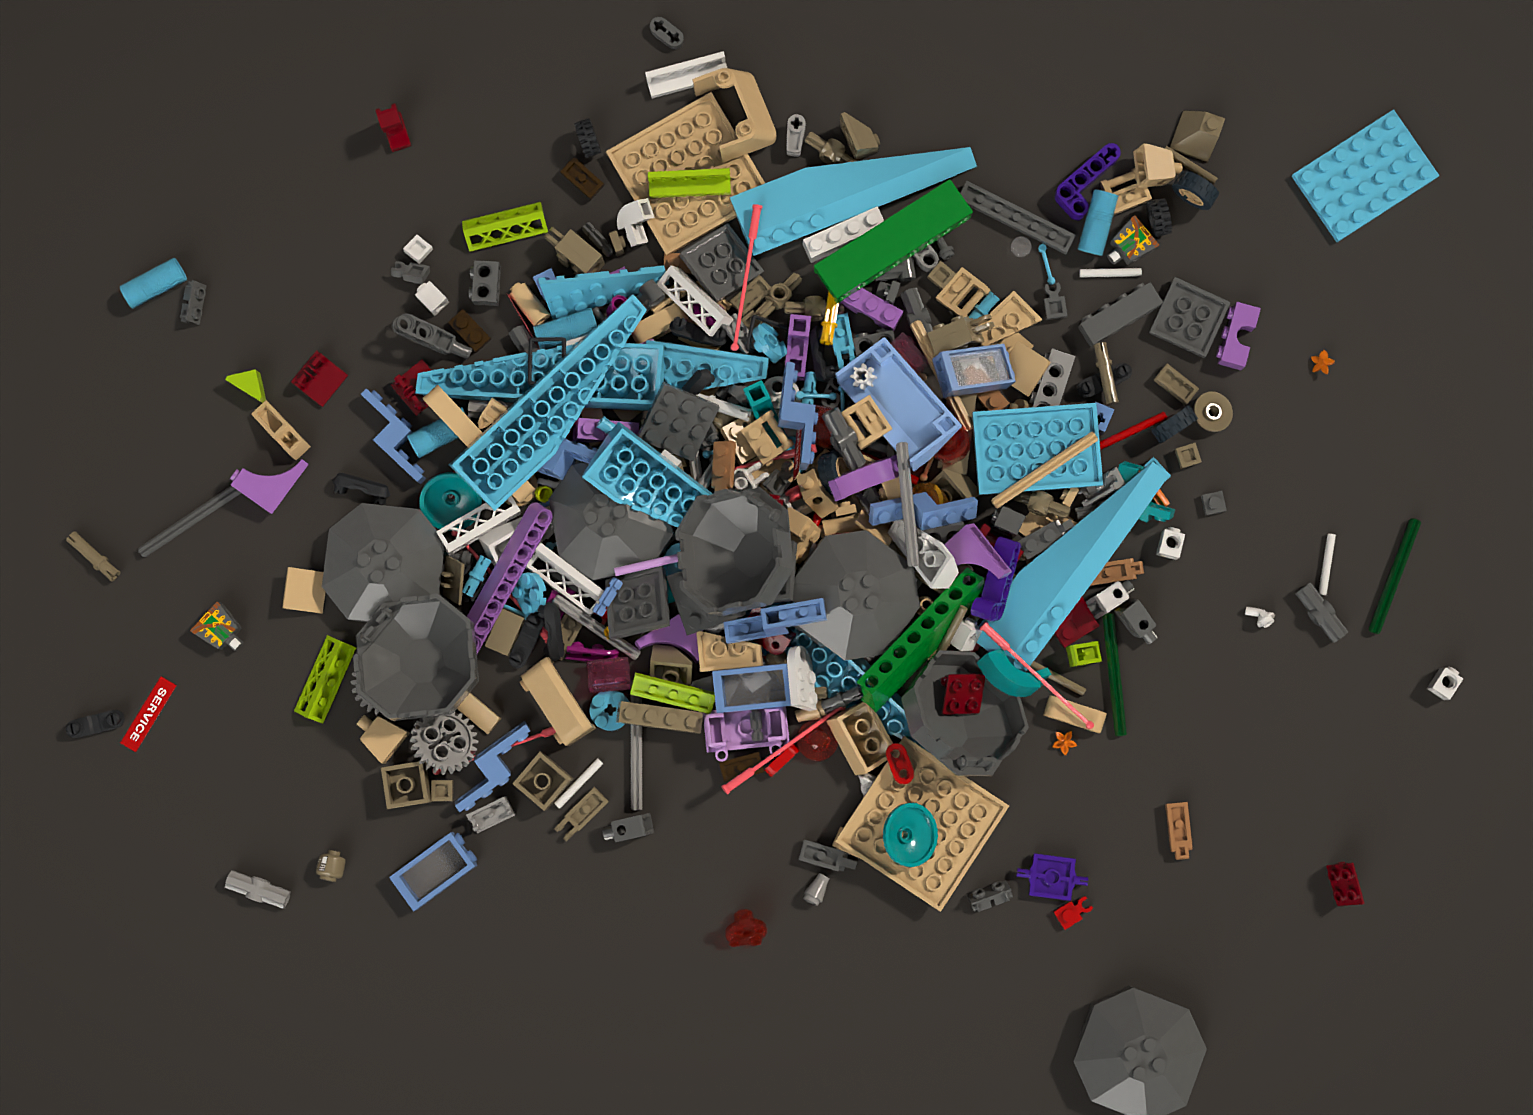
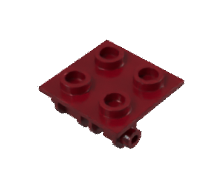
(319, 378)
(406, 387)
(962, 693)
(1345, 884)

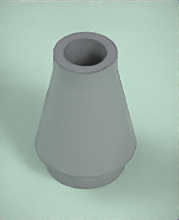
(816, 890)

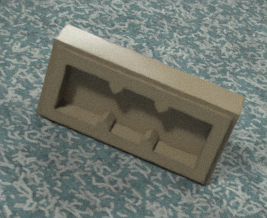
(755, 293)
(1176, 384)

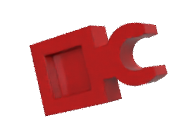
(1070, 914)

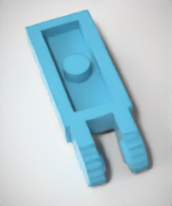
(843, 339)

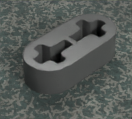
(669, 29)

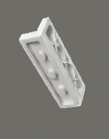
(680, 75)
(700, 296)
(478, 531)
(568, 572)

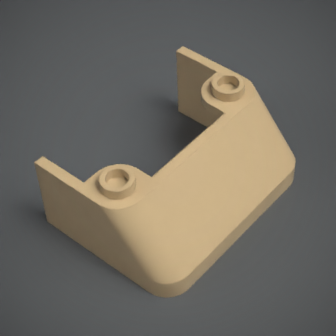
(751, 133)
(556, 702)

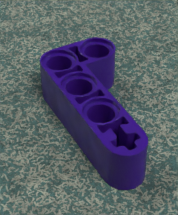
(1089, 177)
(996, 591)

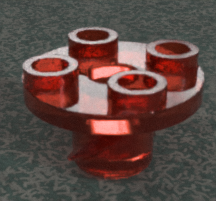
(818, 743)
(745, 929)

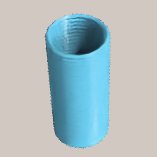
(1096, 231)
(156, 281)
(580, 326)
(423, 439)

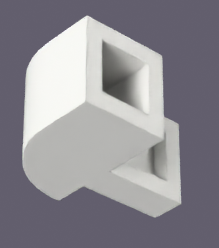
(631, 219)

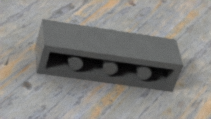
(1120, 314)

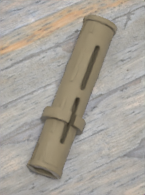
(1105, 370)
(99, 562)

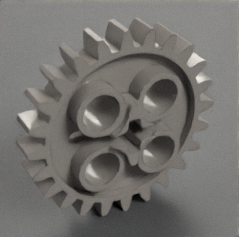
(454, 756)

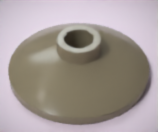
(1220, 408)

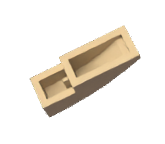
(280, 430)

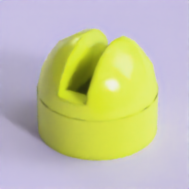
(545, 494)

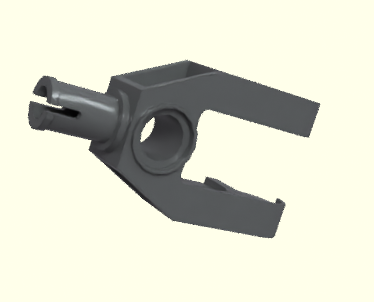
(435, 338)

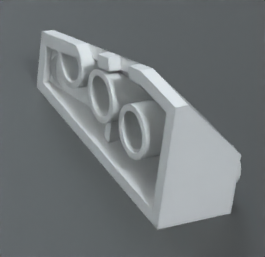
(497, 539)
(935, 561)

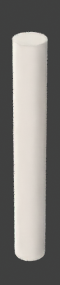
(1123, 272)
(1326, 564)
(578, 783)

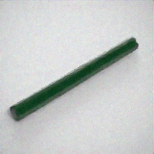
(1394, 576)
(1114, 674)

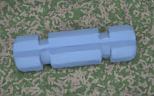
(607, 596)

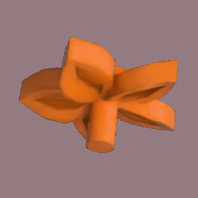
(1322, 362)
(1064, 742)

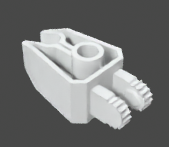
(744, 479)

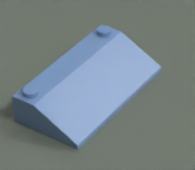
(904, 401)

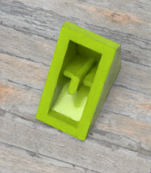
(250, 383)
(1083, 654)

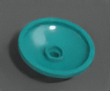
(443, 510)
(918, 838)

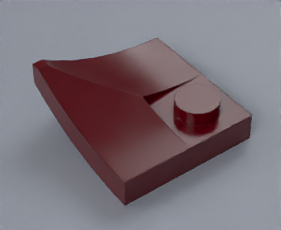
(1076, 624)

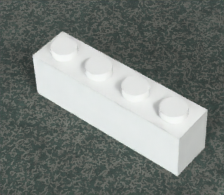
(839, 235)

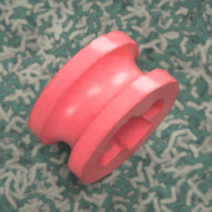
(794, 494)

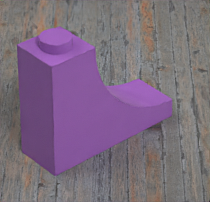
(864, 477)
(267, 489)
(972, 547)
(674, 636)

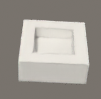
(418, 249)

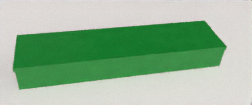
(893, 241)
(924, 641)

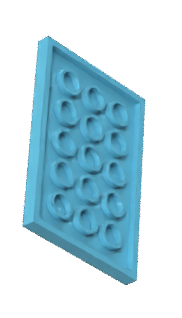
(1365, 175)
(1022, 439)

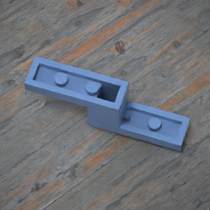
(797, 415)
(394, 435)
(561, 461)
(926, 511)
(775, 621)
(492, 767)

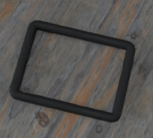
(769, 322)
(541, 339)

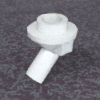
(1264, 618)
(866, 781)

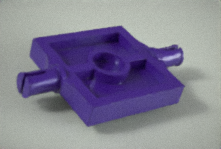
(1052, 877)

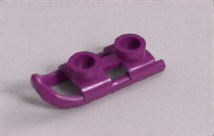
(577, 649)

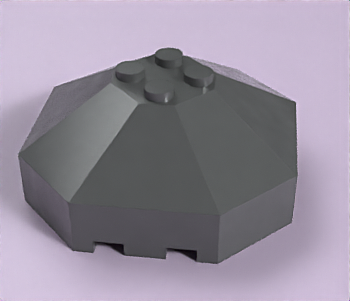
(600, 533)
(734, 550)
(380, 557)
(865, 594)
(416, 658)
(962, 742)
(1139, 1053)

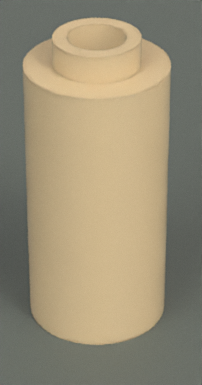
(529, 304)
(839, 525)

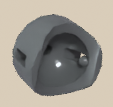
(737, 395)

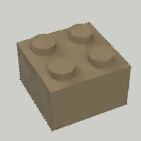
(543, 781)
(406, 785)

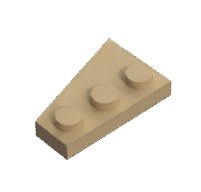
(1009, 318)
(718, 655)

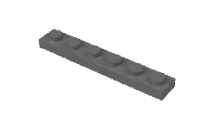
(1017, 218)

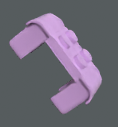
(733, 730)

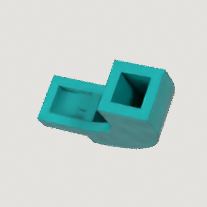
(761, 403)
(1161, 513)
(1008, 678)

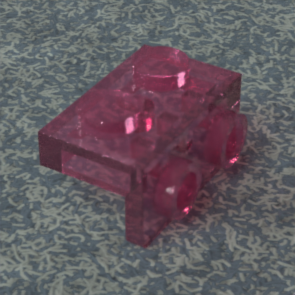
(910, 353)
(608, 675)

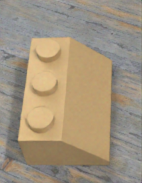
(860, 737)

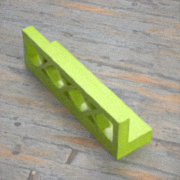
(689, 183)
(503, 219)
(326, 680)
(672, 693)

